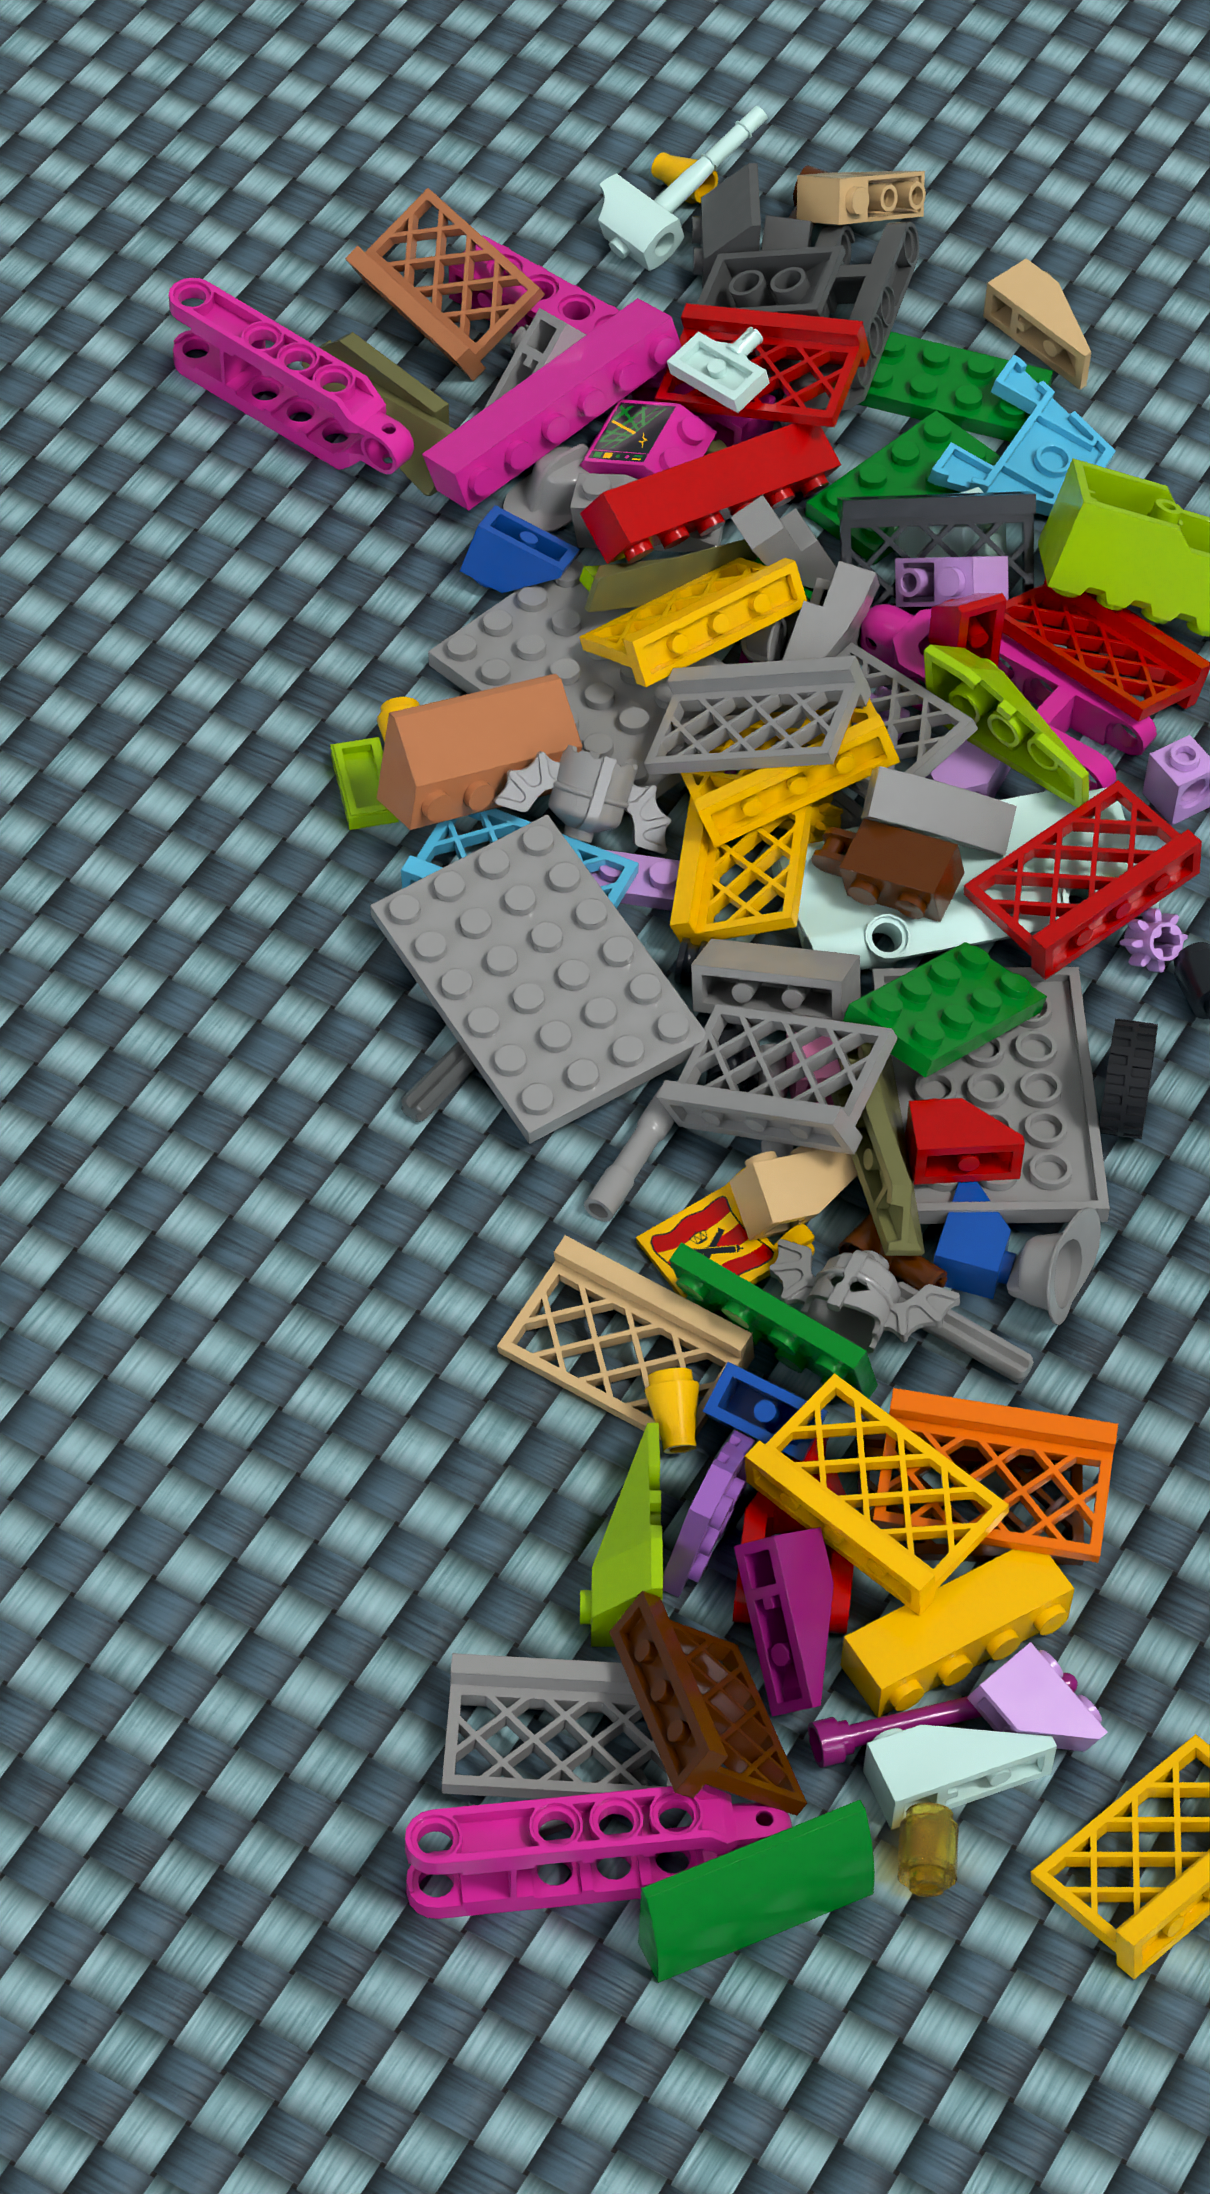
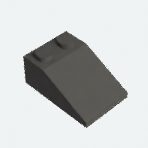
(774, 280)

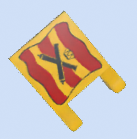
(716, 1231)

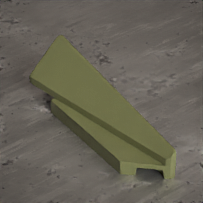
(405, 401)
(643, 581)
(884, 1162)

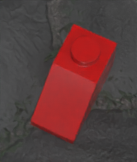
(970, 623)
(960, 1143)

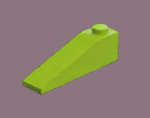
(1005, 721)
(631, 1548)

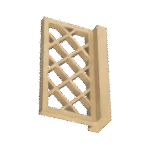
(640, 1301)

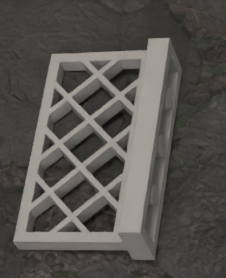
(753, 693)
(907, 693)
(771, 1117)
(554, 1685)

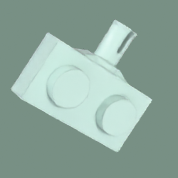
(721, 368)

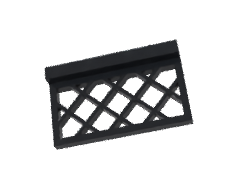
(939, 510)

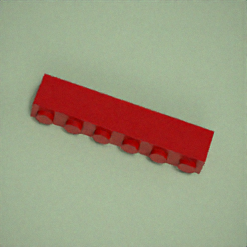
(709, 491)

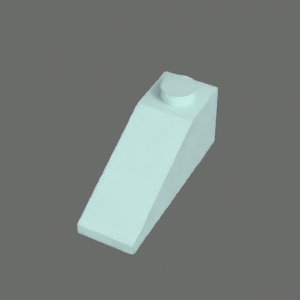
(950, 1765)

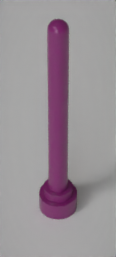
(835, 1740)

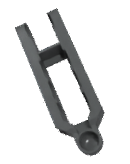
(877, 295)

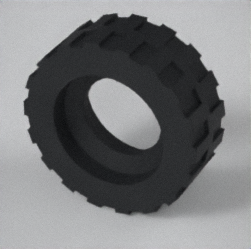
(1128, 1078)

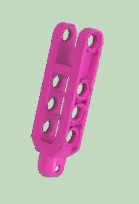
(242, 366)
(901, 645)
(501, 1850)

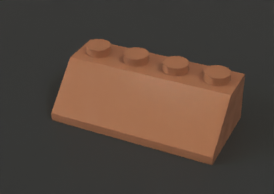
(457, 751)

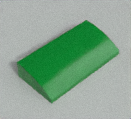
(756, 1891)

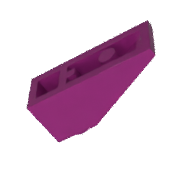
(789, 1609)

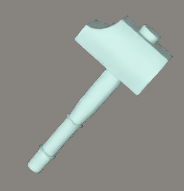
(646, 226)

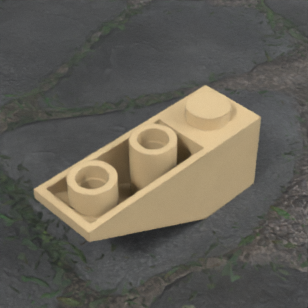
(860, 196)
(788, 1189)

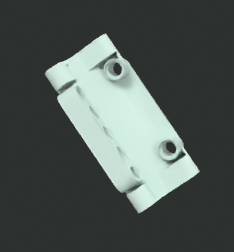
(841, 925)

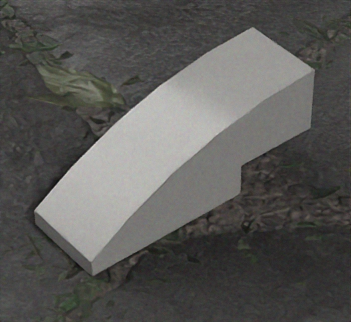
(784, 538)
(830, 628)
(938, 810)

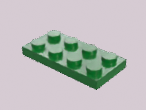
(929, 376)
(895, 470)
(948, 1007)
(794, 1336)

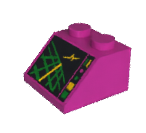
(647, 439)

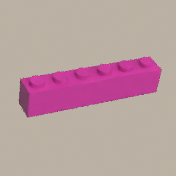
(552, 404)

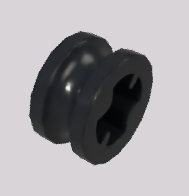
(686, 956)

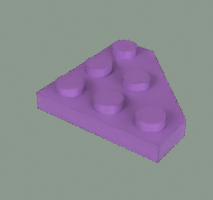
(708, 1514)

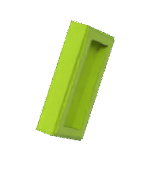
(358, 774)

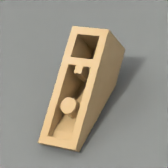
(1037, 316)

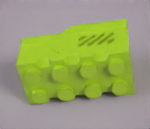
(1128, 546)

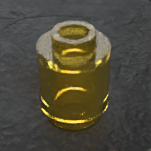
(928, 1849)

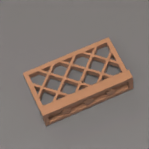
(427, 315)

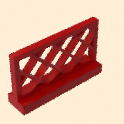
(784, 337)
(1126, 646)
(1117, 898)

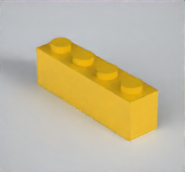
(967, 1624)

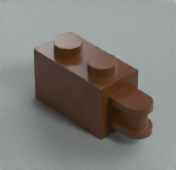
(893, 868)

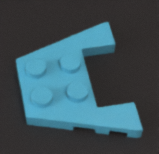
(1038, 452)

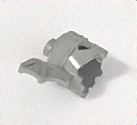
(589, 796)
(857, 1295)

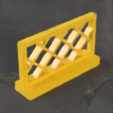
(699, 618)
(767, 794)
(701, 865)
(846, 1529)
(1168, 1910)

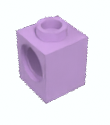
(1178, 780)

